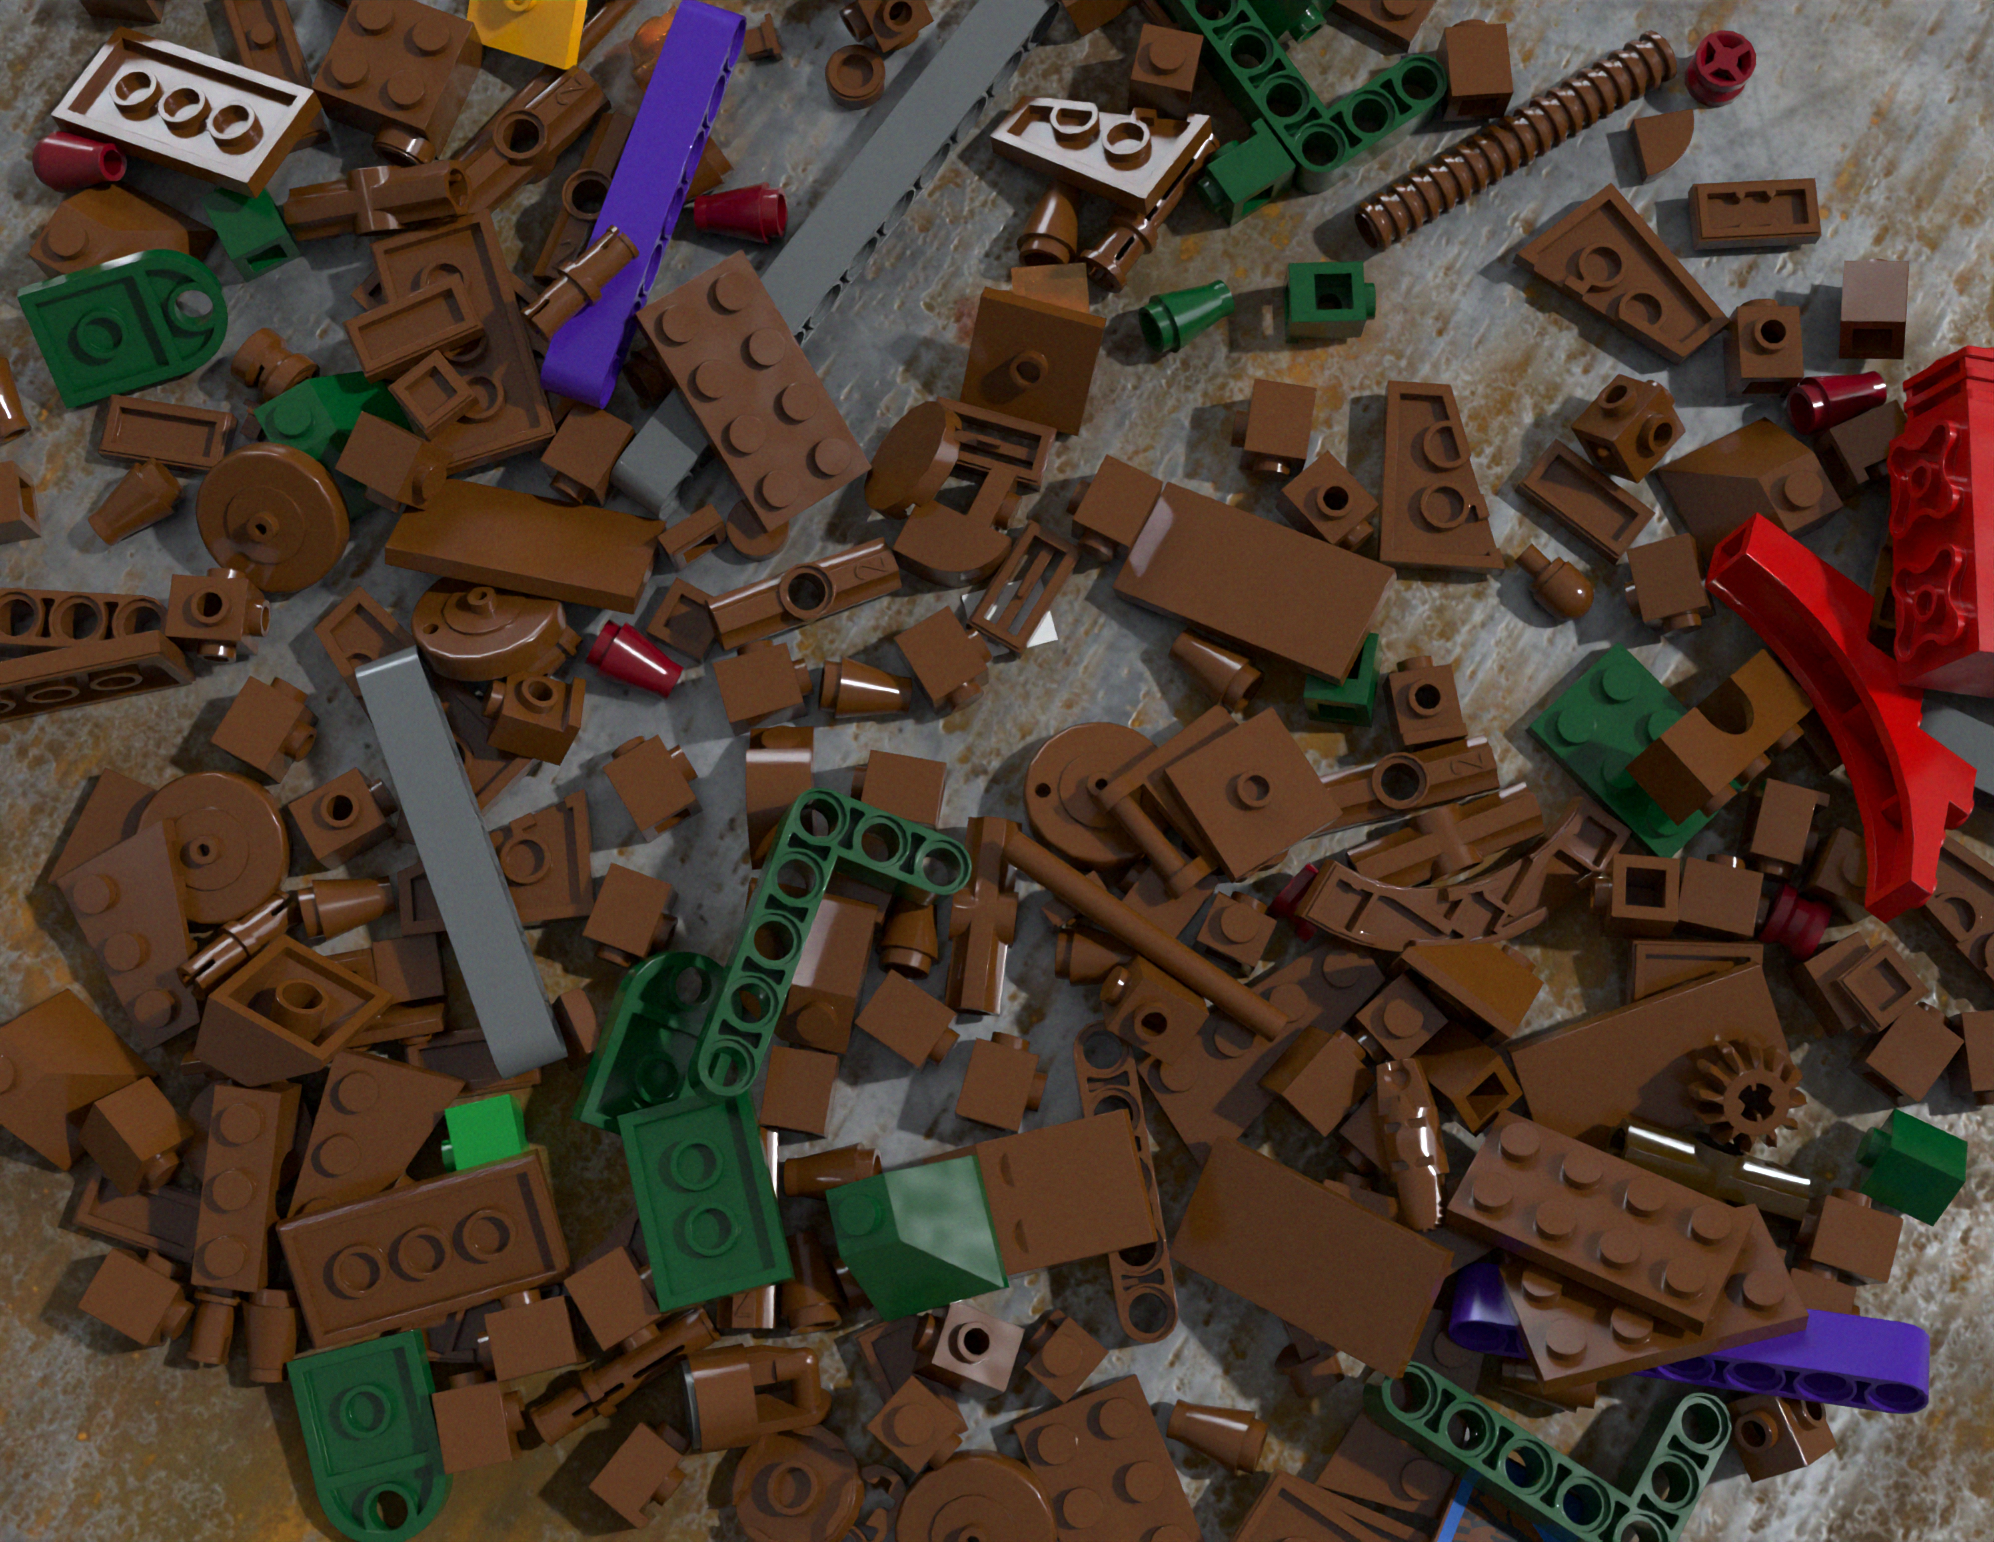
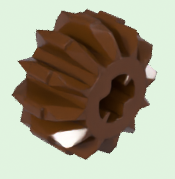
(1761, 1072)

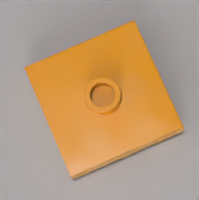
(531, 28)

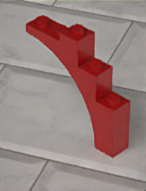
(1821, 631)

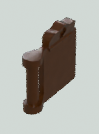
(1148, 778)

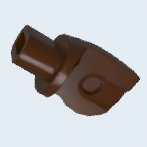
(1308, 1362)

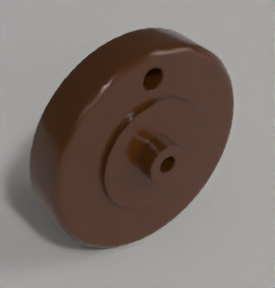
(273, 517)
(483, 630)
(1061, 788)
(228, 843)
(977, 1499)

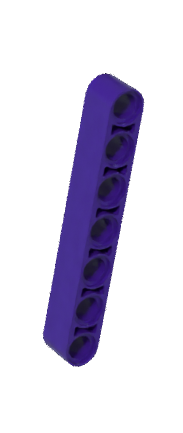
(648, 195)
(1831, 1362)

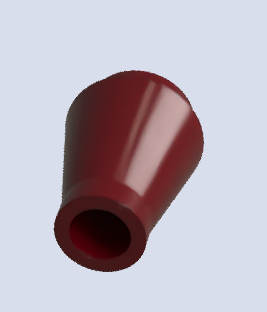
(75, 162)
(744, 213)
(1832, 400)
(632, 660)

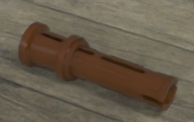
(1136, 234)

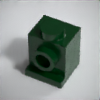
(1246, 175)
(1333, 282)
(1355, 699)

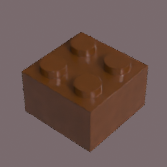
(400, 68)

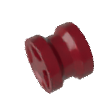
(1722, 53)
(1290, 898)
(1794, 922)

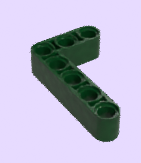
(1312, 124)
(793, 917)
(1551, 1473)

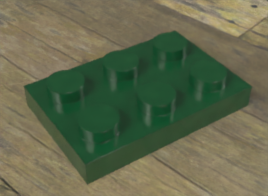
(1601, 729)
(705, 1200)

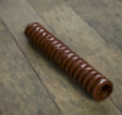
(1516, 140)

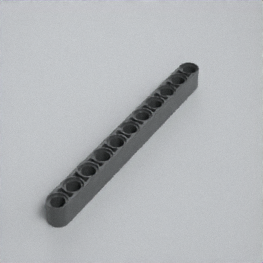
(854, 219)

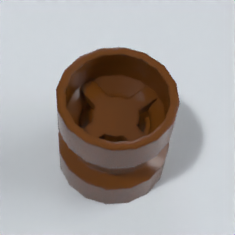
(269, 365)

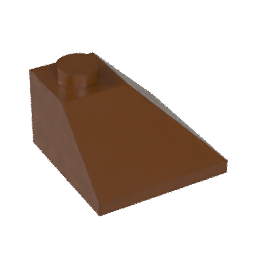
(114, 223)
(1747, 474)
(830, 973)
(1474, 985)
(285, 1015)
(54, 1071)

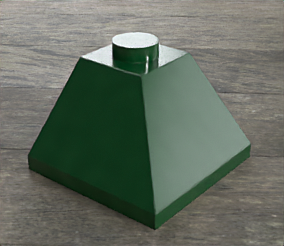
(320, 419)
(919, 1236)

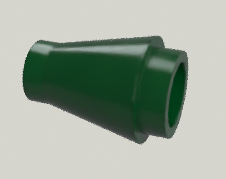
(1182, 315)

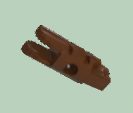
(1413, 1142)

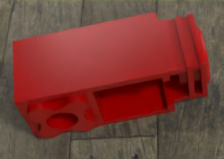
(1945, 526)

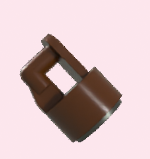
(722, 1400)

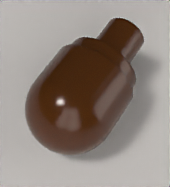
(1557, 584)

